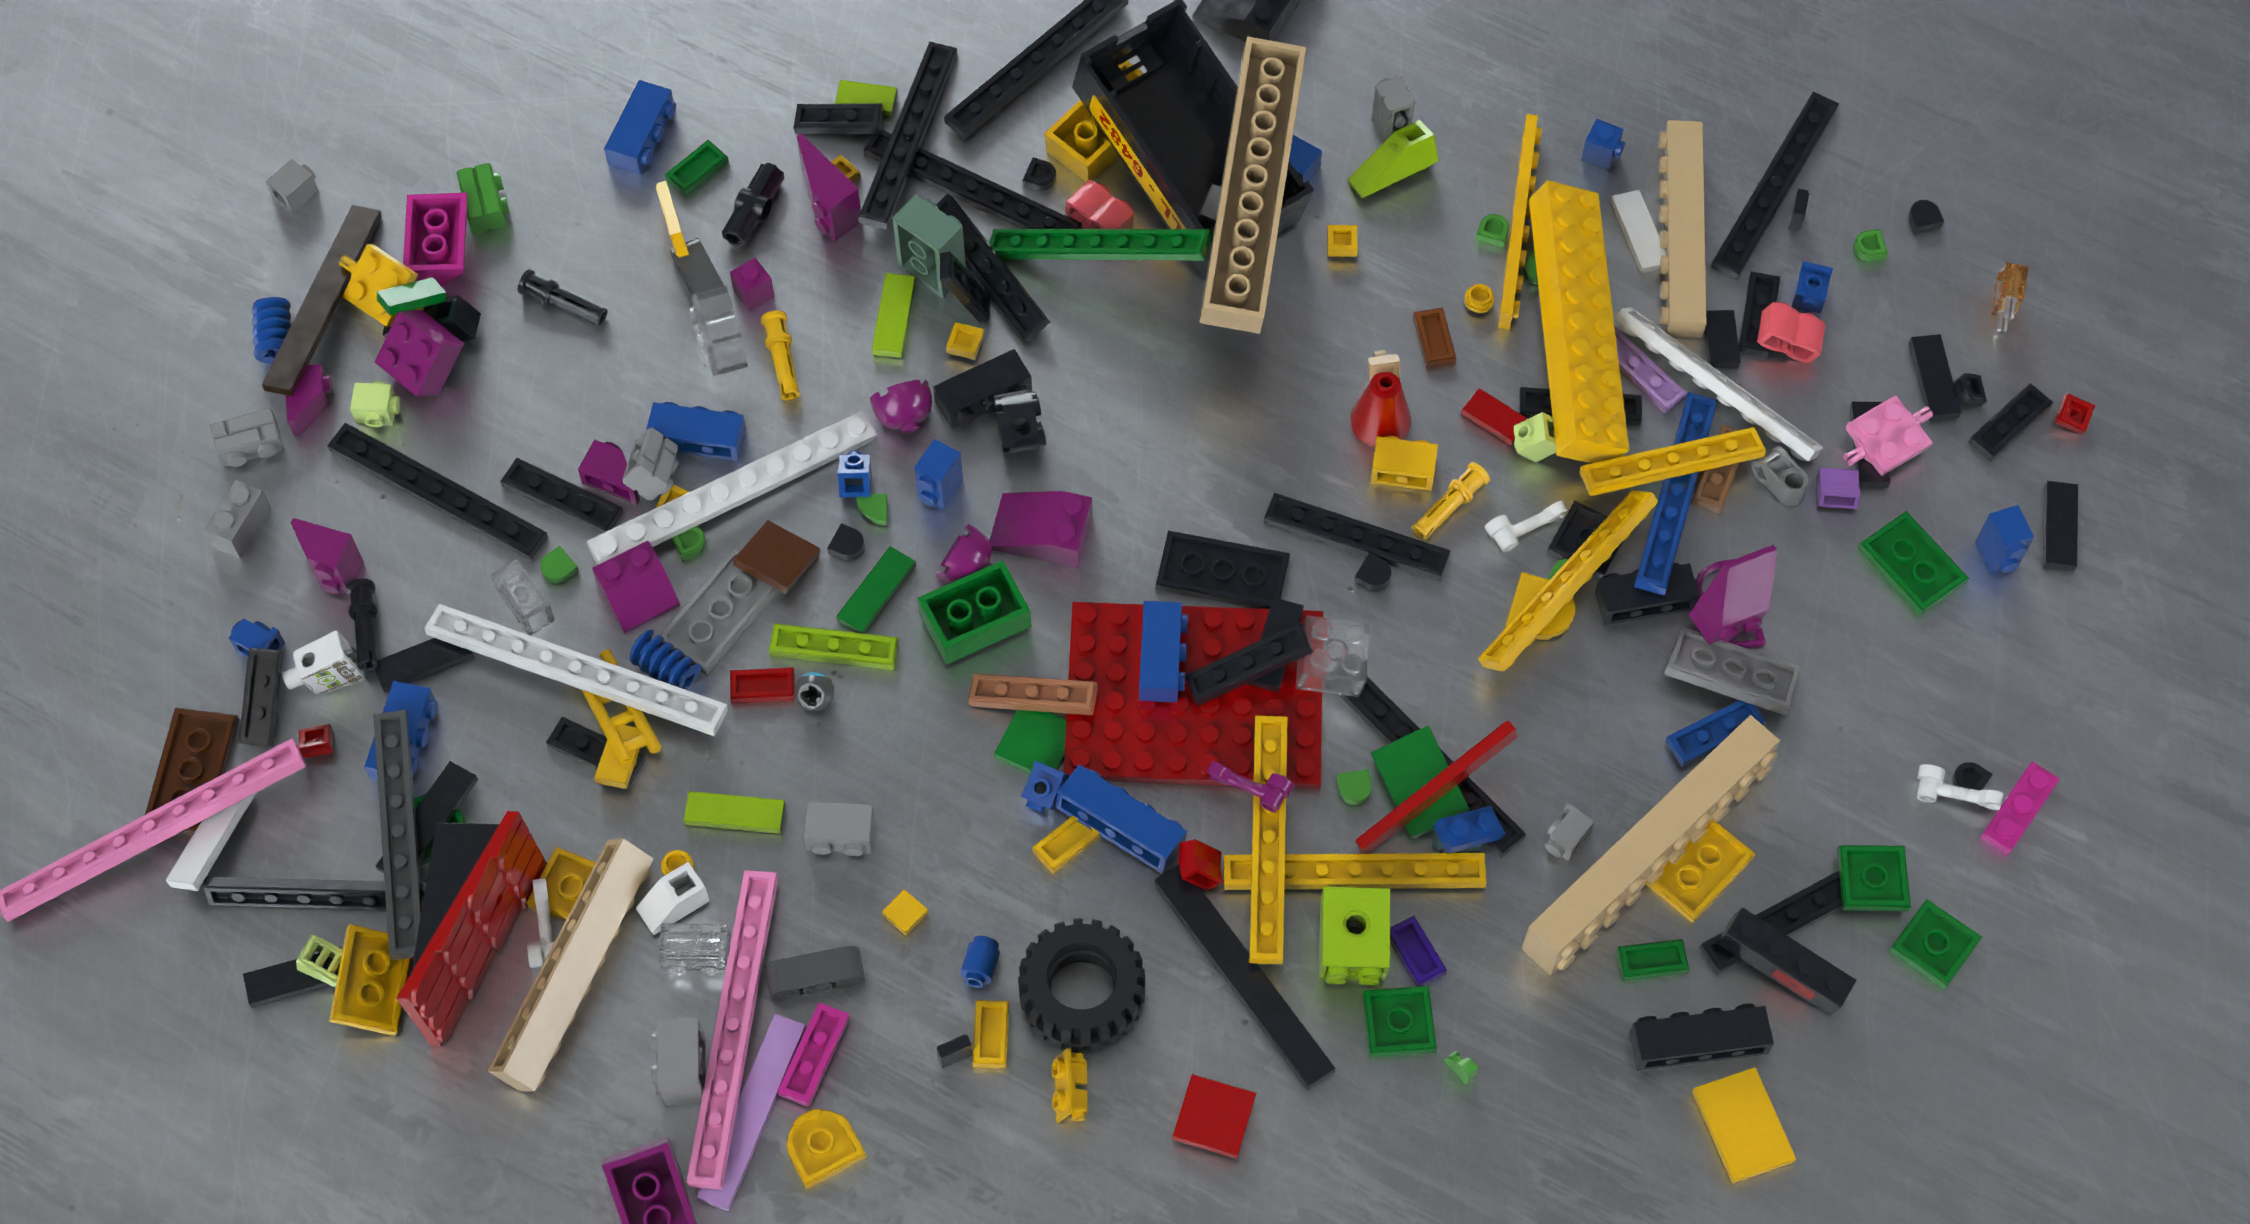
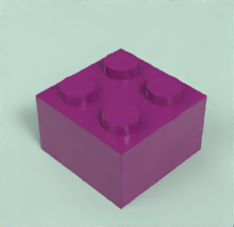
(419, 352)

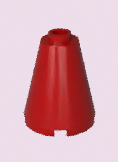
(1381, 410)

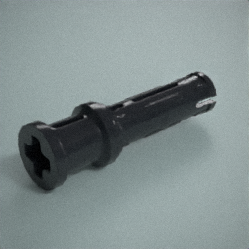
(550, 293)
(363, 612)

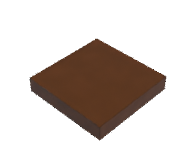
(776, 556)

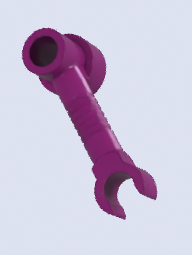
(1272, 792)

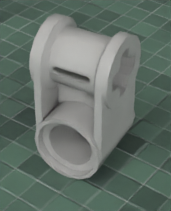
(1778, 472)

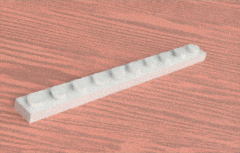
(735, 487)
(576, 669)

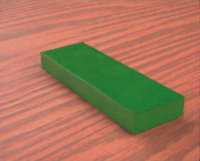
(876, 590)

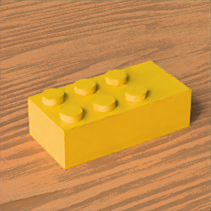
(1079, 141)

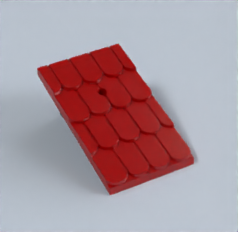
(469, 907)

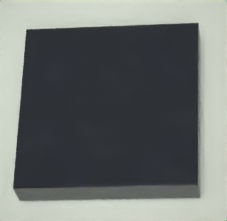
(1575, 530)

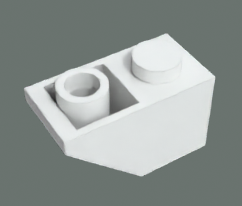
(672, 898)

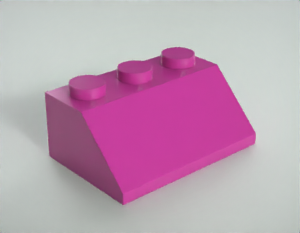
(435, 235)

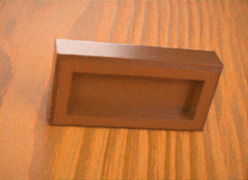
(1434, 337)

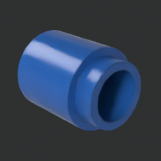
(980, 961)

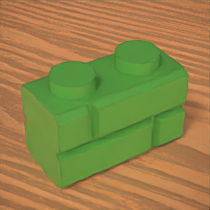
(484, 205)

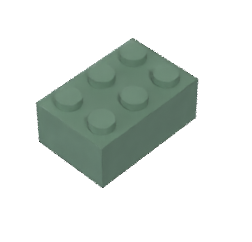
(921, 237)

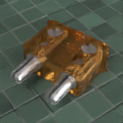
(2008, 293)

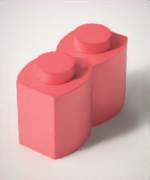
(1098, 209)
(1791, 332)

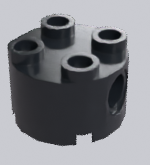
(1019, 437)

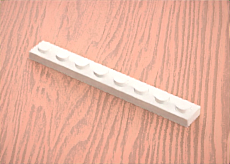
(1727, 391)

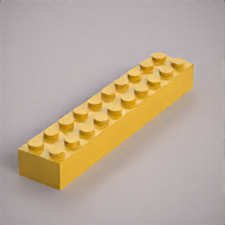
(1578, 324)

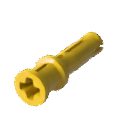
(779, 344)
(1459, 492)

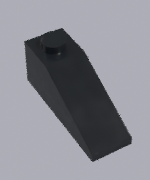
(455, 316)

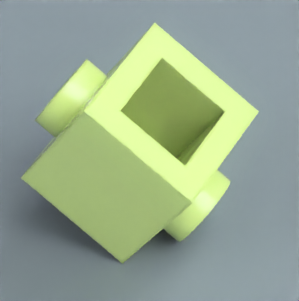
(374, 404)
(1535, 437)

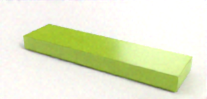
(834, 646)

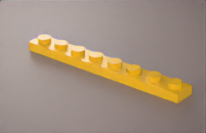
(1519, 232)
(1567, 581)
(1268, 846)
(1367, 871)

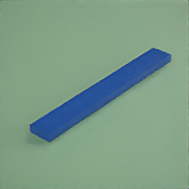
(1673, 501)

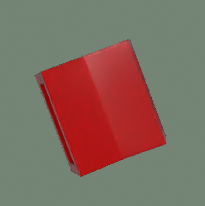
(1200, 864)

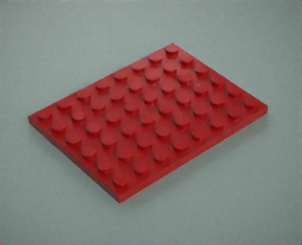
(1180, 739)

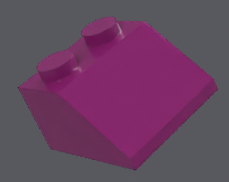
(330, 555)
(635, 586)

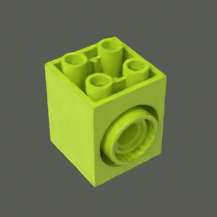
(1348, 954)

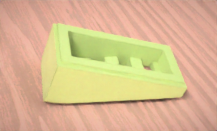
(316, 969)

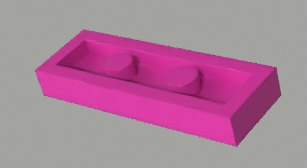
(2020, 808)
(813, 1054)

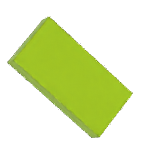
(865, 93)

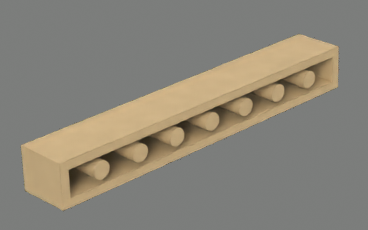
(1683, 229)
(571, 965)

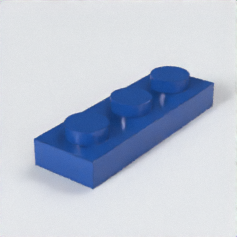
(1706, 734)

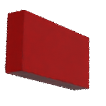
(1492, 415)
(762, 685)

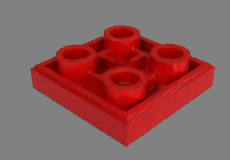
(1214, 1116)

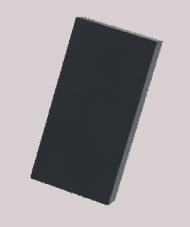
(1722, 339)

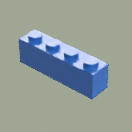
(1121, 818)

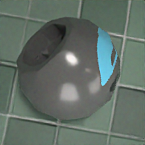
(814, 691)

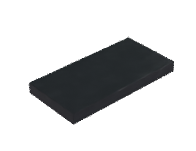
(1221, 570)

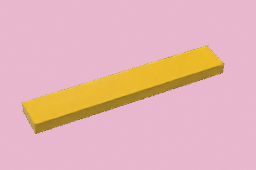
(1672, 461)

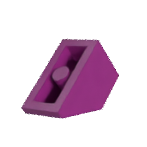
(309, 399)
(604, 471)

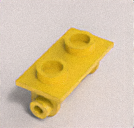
(1068, 1072)

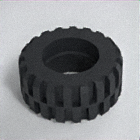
(1081, 944)

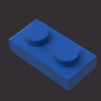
(1469, 829)

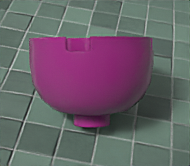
(903, 405)
(966, 555)

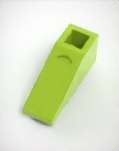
(1398, 157)

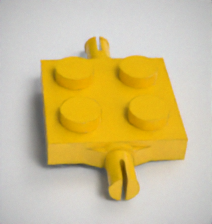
(374, 273)

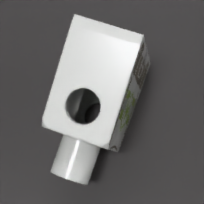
(325, 665)

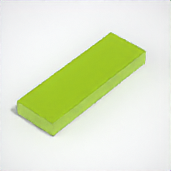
(893, 315)
(734, 812)

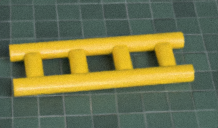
(608, 724)

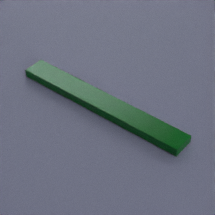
(1101, 244)

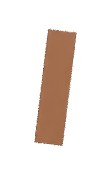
(1033, 694)

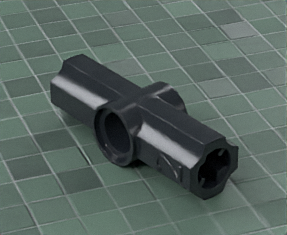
(753, 204)

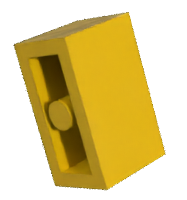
(1404, 463)

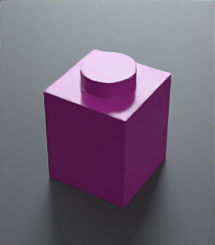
(752, 284)

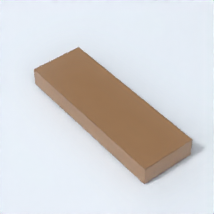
(1715, 483)

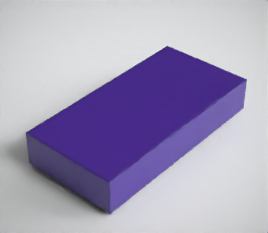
(1416, 952)

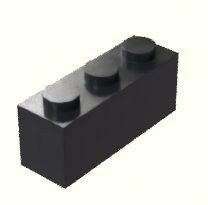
(973, 391)
(1623, 602)

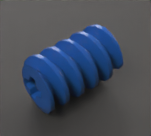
(270, 327)
(662, 663)

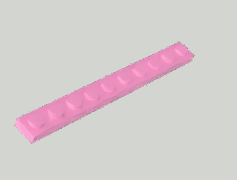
(150, 829)
(732, 1031)

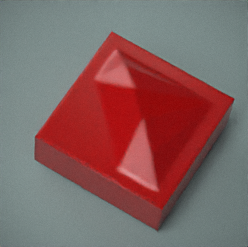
(2074, 413)
(316, 741)

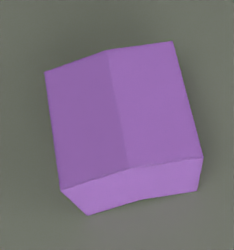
(1838, 488)

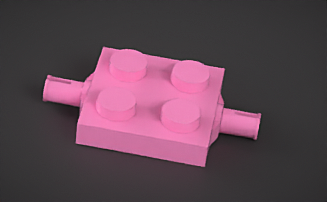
(1888, 435)

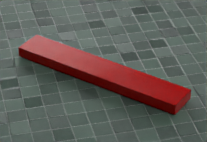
(1436, 788)

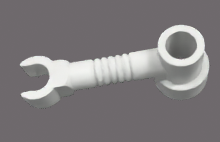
(1506, 533)
(1931, 785)
(540, 949)

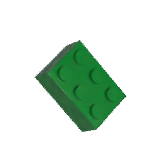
(974, 612)

